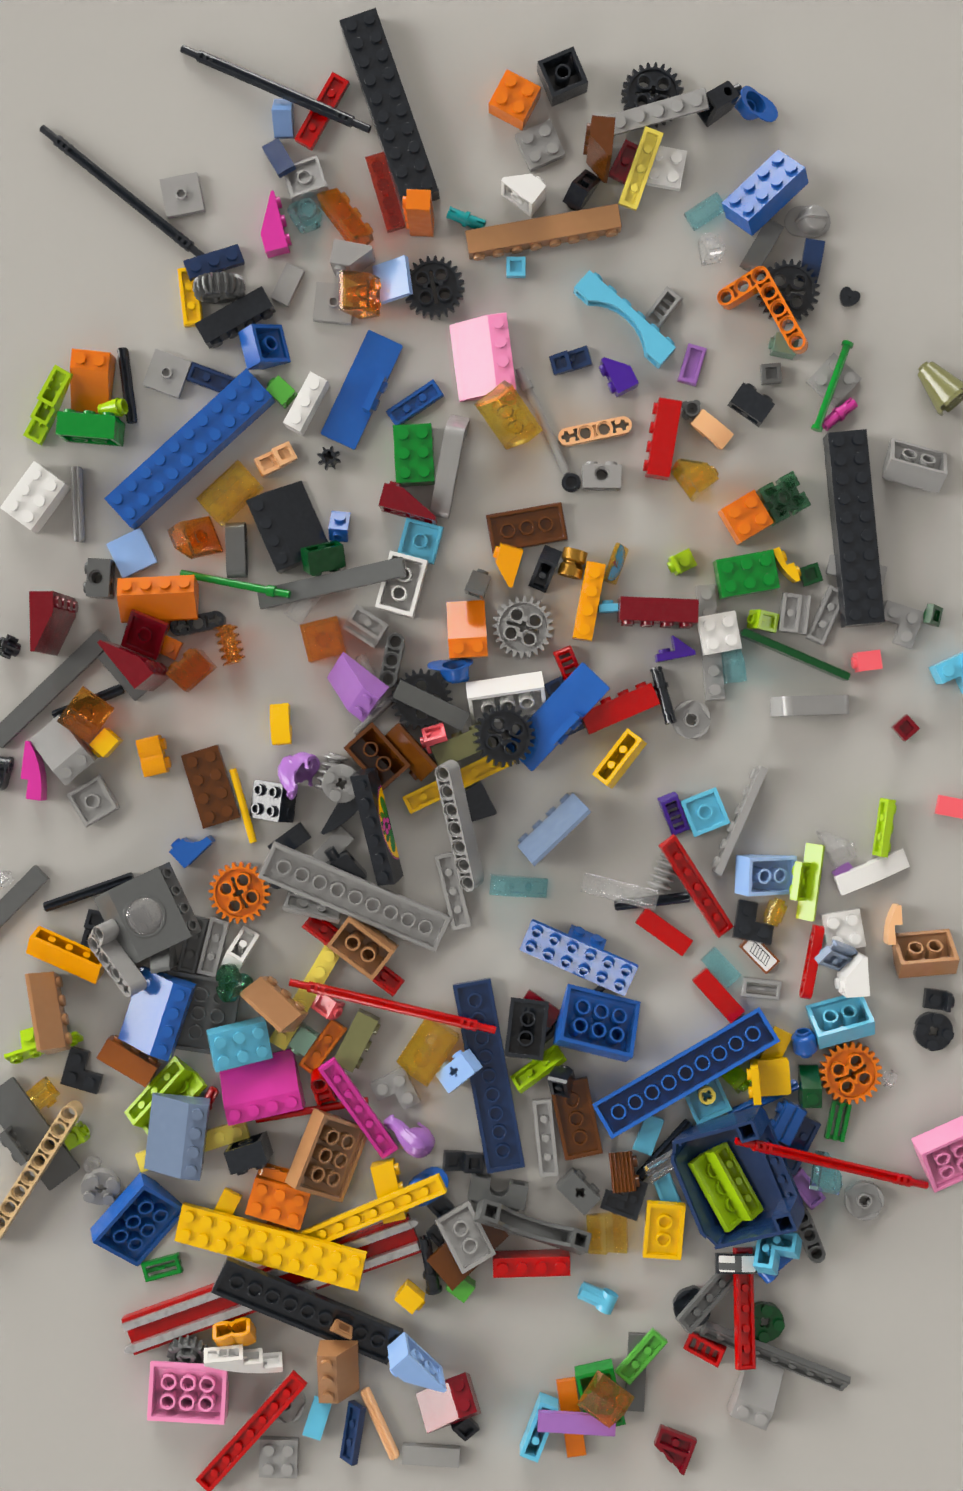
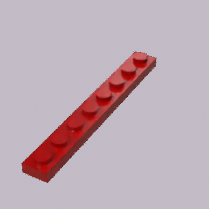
(251, 1431)

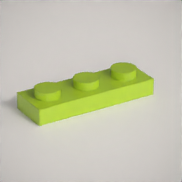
(884, 827)
(536, 1070)

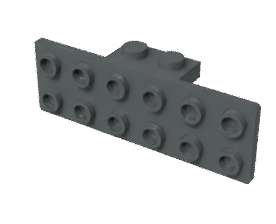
(24, 1131)

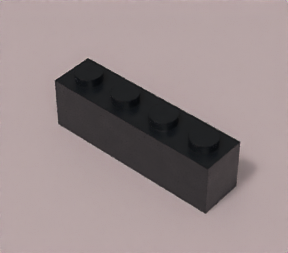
(235, 317)

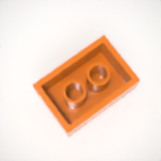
(277, 1202)

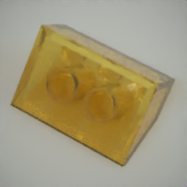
(508, 416)
(694, 477)
(229, 493)
(427, 1050)

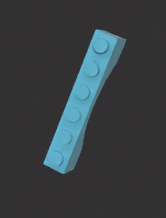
(596, 293)

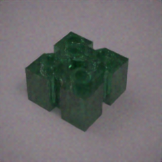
(787, 487)

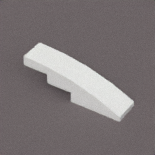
(871, 872)
(236, 1359)

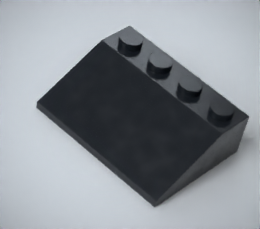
(286, 524)

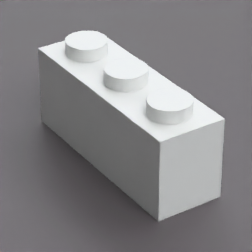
(306, 403)

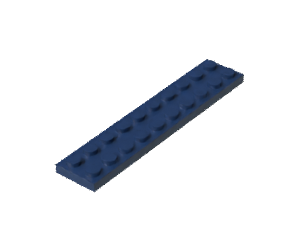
(491, 1083)

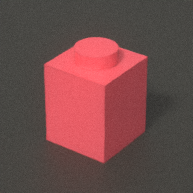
(866, 661)

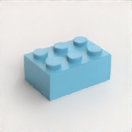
(239, 1044)

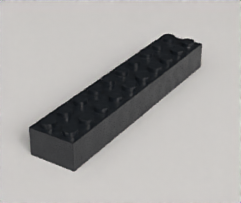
(388, 103)
(853, 528)

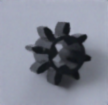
(326, 453)
(9, 646)

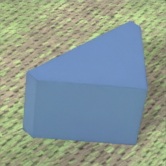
(283, 118)

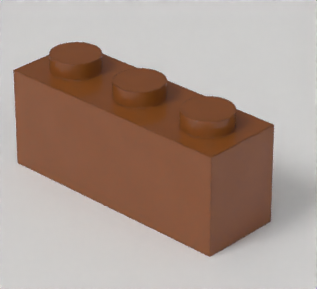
(129, 1060)

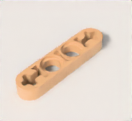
(594, 429)

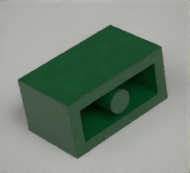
(323, 558)

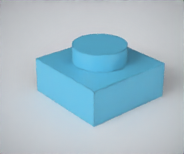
(515, 267)
(608, 607)

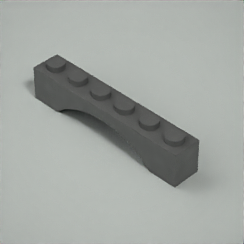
(552, 1234)

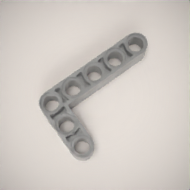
(448, 465)

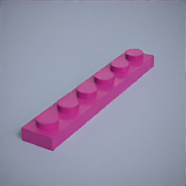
(358, 1107)

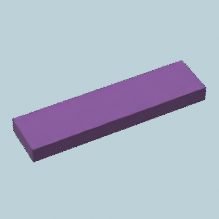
(572, 1423)

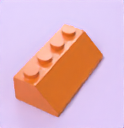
(160, 597)

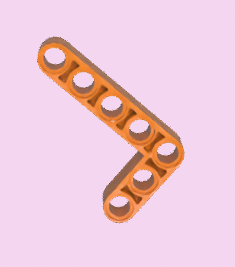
(772, 303)

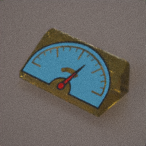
(615, 564)

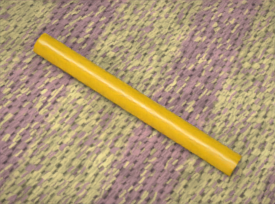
(243, 806)

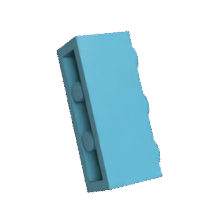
(533, 1441)

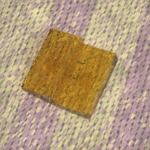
(608, 1233)

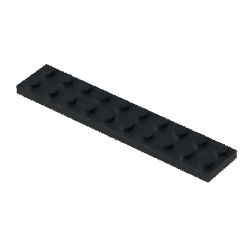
(302, 1308)

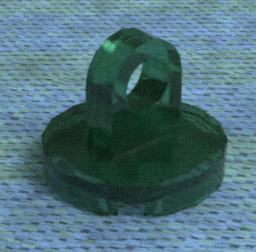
(231, 982)

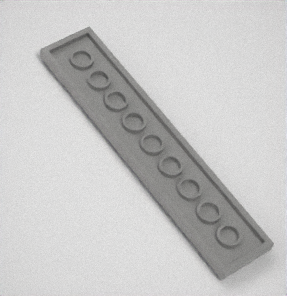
(354, 896)

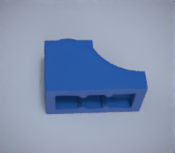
(188, 851)

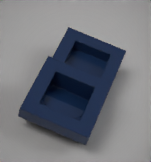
(812, 256)
(570, 360)

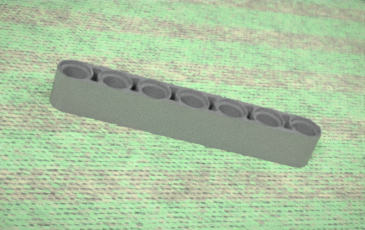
(459, 825)

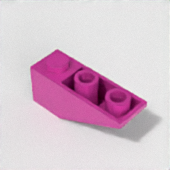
(273, 234)

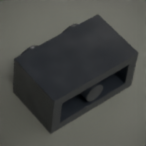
(751, 404)

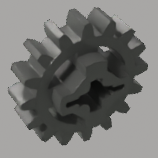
(186, 1350)

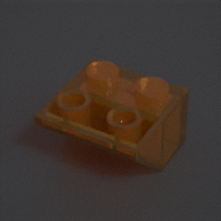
(191, 669)

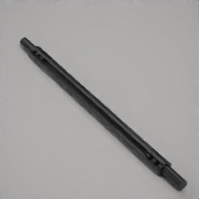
(275, 88)
(121, 191)

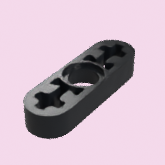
(185, 631)

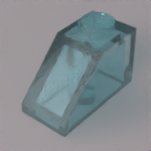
(733, 666)
(825, 1178)

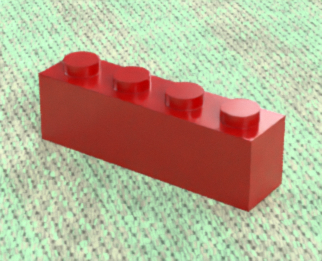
(663, 438)
(620, 708)
(531, 1263)

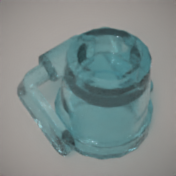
(308, 215)

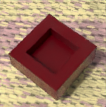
(905, 727)

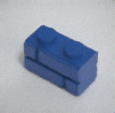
(787, 1120)

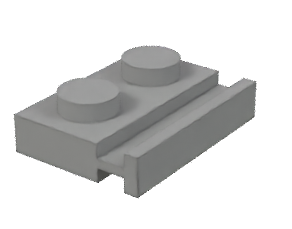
(794, 613)
(365, 626)

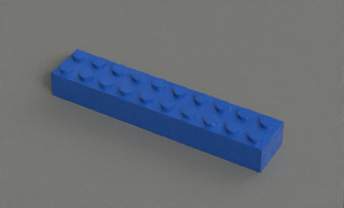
(190, 449)
(685, 1072)

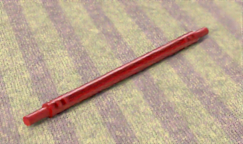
(389, 1005)
(833, 1163)

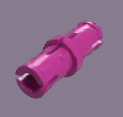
(839, 413)

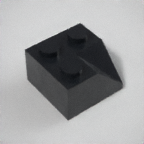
(562, 76)
(248, 1154)

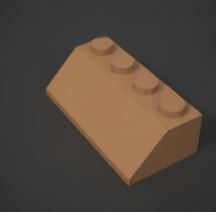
(48, 1012)

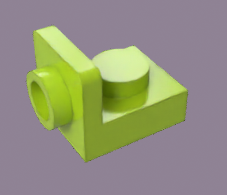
(681, 562)
(762, 620)
(78, 1135)

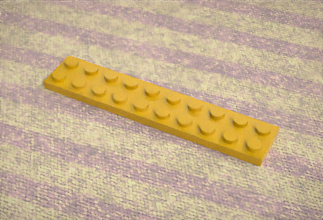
(271, 1246)

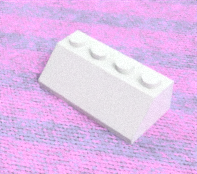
(520, 690)

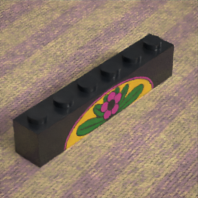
(376, 826)

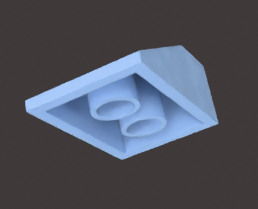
(763, 874)
(414, 1364)

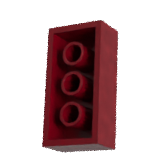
(660, 611)

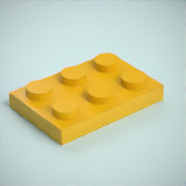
(664, 1230)

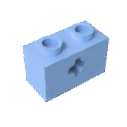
(458, 1070)

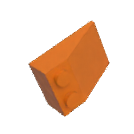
(91, 379)
(466, 629)

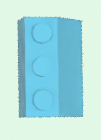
(840, 1020)

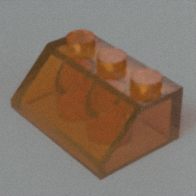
(344, 217)

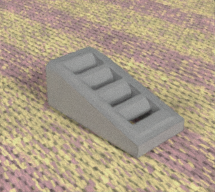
(667, 291)

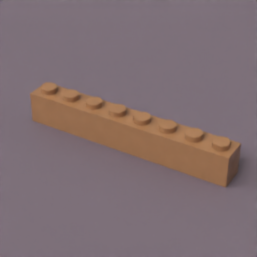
(543, 231)

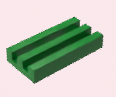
(834, 1136)
(177, 1263)

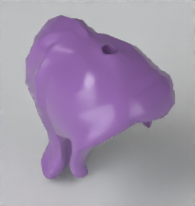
(296, 770)
(415, 1141)

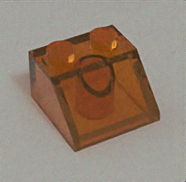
(359, 294)
(85, 714)
(605, 1399)

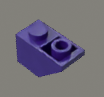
(619, 375)

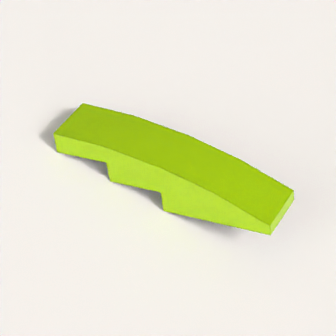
(49, 403)

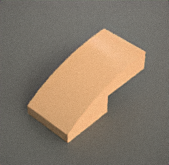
(712, 429)
(275, 459)
(893, 918)

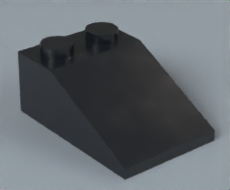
(526, 1029)

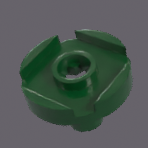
(775, 1325)

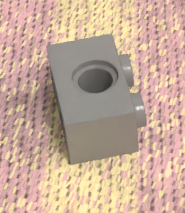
(592, 483)

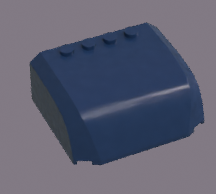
(766, 1174)

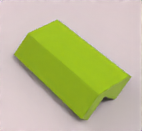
(174, 1079)
(725, 1186)

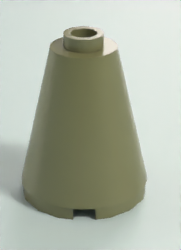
(941, 386)

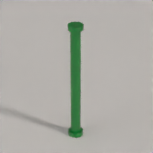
(847, 345)

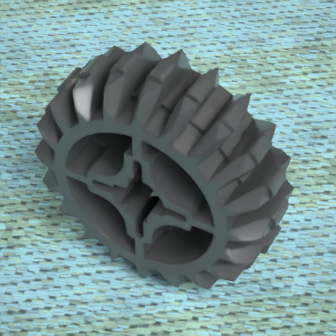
(218, 287)

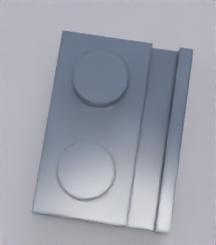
(836, 955)

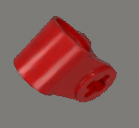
(321, 1089)

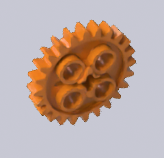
(223, 900)
(857, 1088)

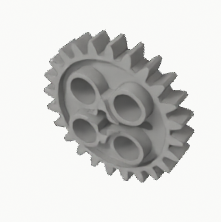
(517, 643)

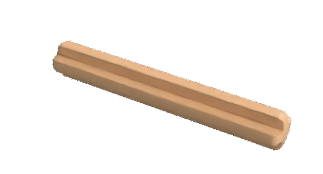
(379, 1423)

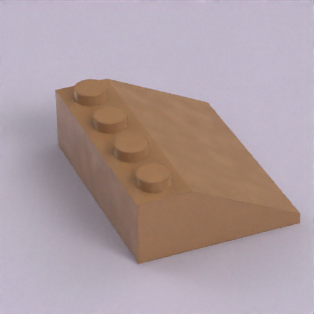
(326, 1156)

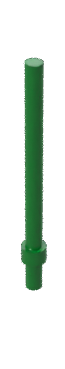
(269, 590)

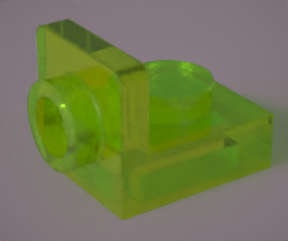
(737, 1079)

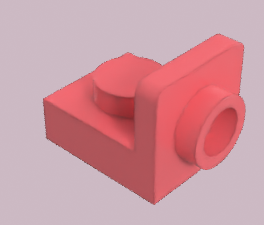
(433, 735)
(328, 1007)

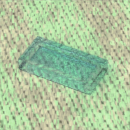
(704, 211)
(721, 967)

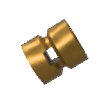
(572, 563)

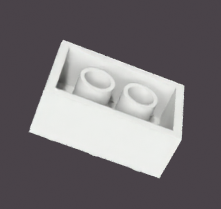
(35, 497)
(402, 594)

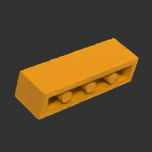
(588, 601)
(65, 954)

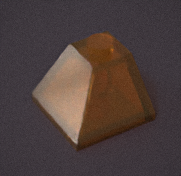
(195, 537)

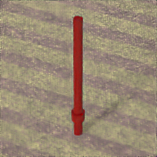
(306, 1111)

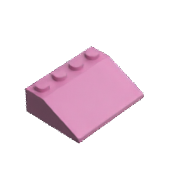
(481, 355)
(942, 1154)
(187, 1393)

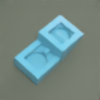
(316, 1419)

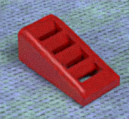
(556, 654)
(715, 1361)

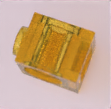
(43, 1093)

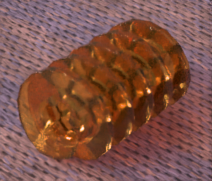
(229, 644)

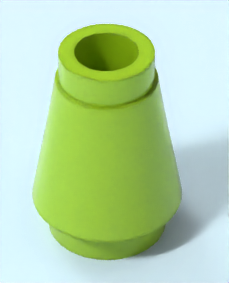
(117, 406)

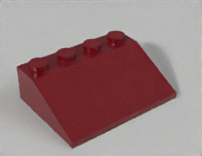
(50, 620)
(138, 669)

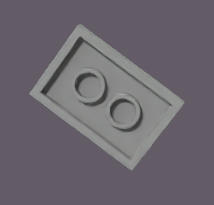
(465, 1237)

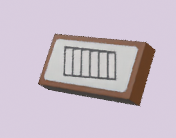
(760, 955)

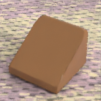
(342, 1329)

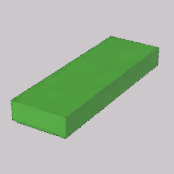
(641, 1356)

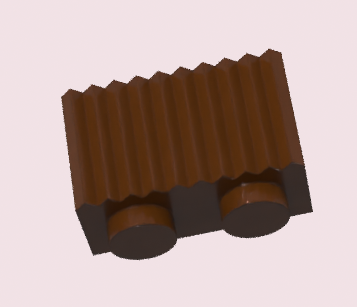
(623, 1171)

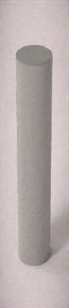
(374, 715)

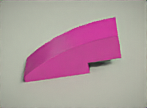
(34, 771)

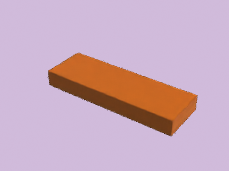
(322, 1046)

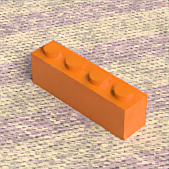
(419, 212)

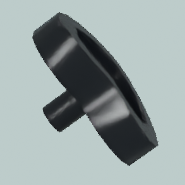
(849, 297)

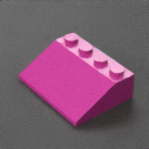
(262, 1088)

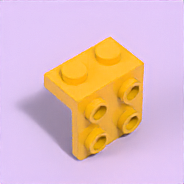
(768, 1078)

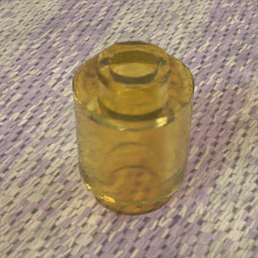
(775, 912)

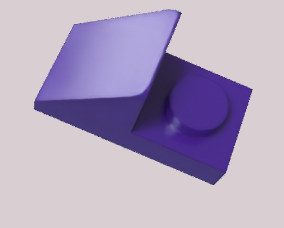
(680, 650)

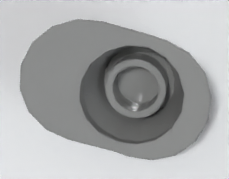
(807, 221)

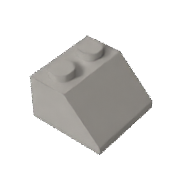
(351, 256)

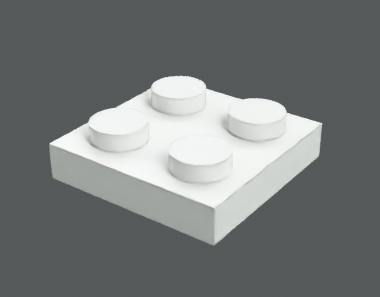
(667, 168)
(719, 633)
(844, 927)

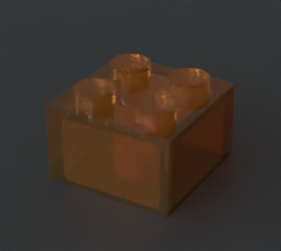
(323, 639)

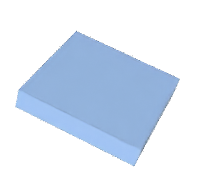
(394, 279)
(132, 553)

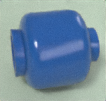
(804, 1042)

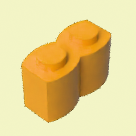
(153, 756)
(234, 1333)

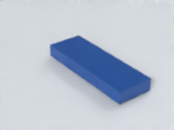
(415, 403)

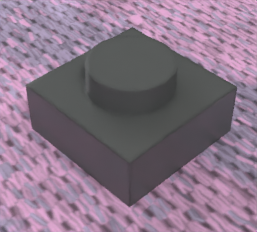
(771, 373)

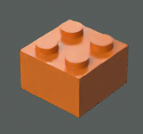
(514, 99)
(745, 517)

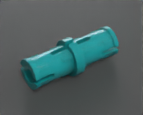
(465, 218)

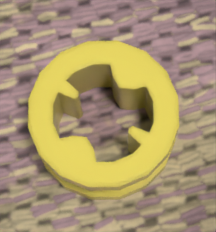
(708, 1100)

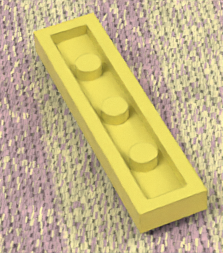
(640, 168)

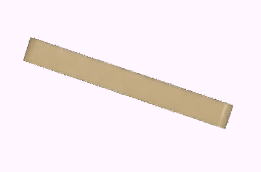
(38, 1166)

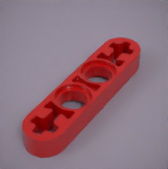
(811, 964)

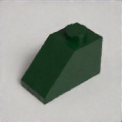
(809, 1086)

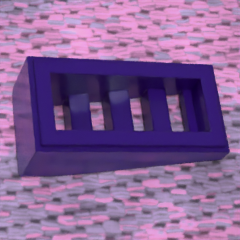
(673, 796)

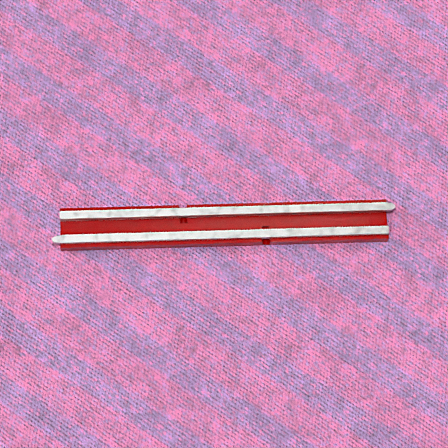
(202, 1309)

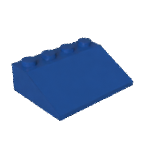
(157, 1014)
(597, 1023)
(137, 1220)

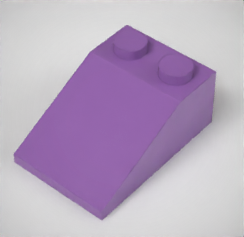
(356, 687)

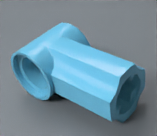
(602, 1299)

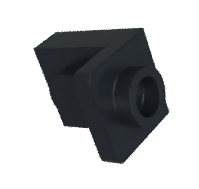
(938, 999)
(465, 1428)

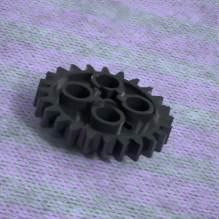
(653, 77)
(789, 273)
(451, 284)
(434, 686)
(499, 752)

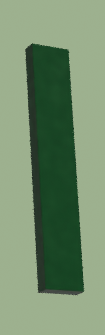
(795, 654)

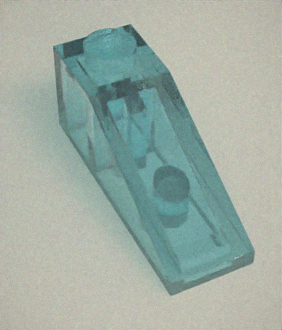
(518, 886)

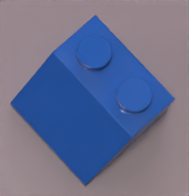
(264, 346)

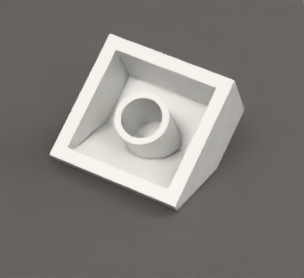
(524, 192)
(854, 978)

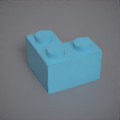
(949, 669)
(770, 1249)

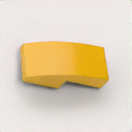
(790, 571)
(280, 724)

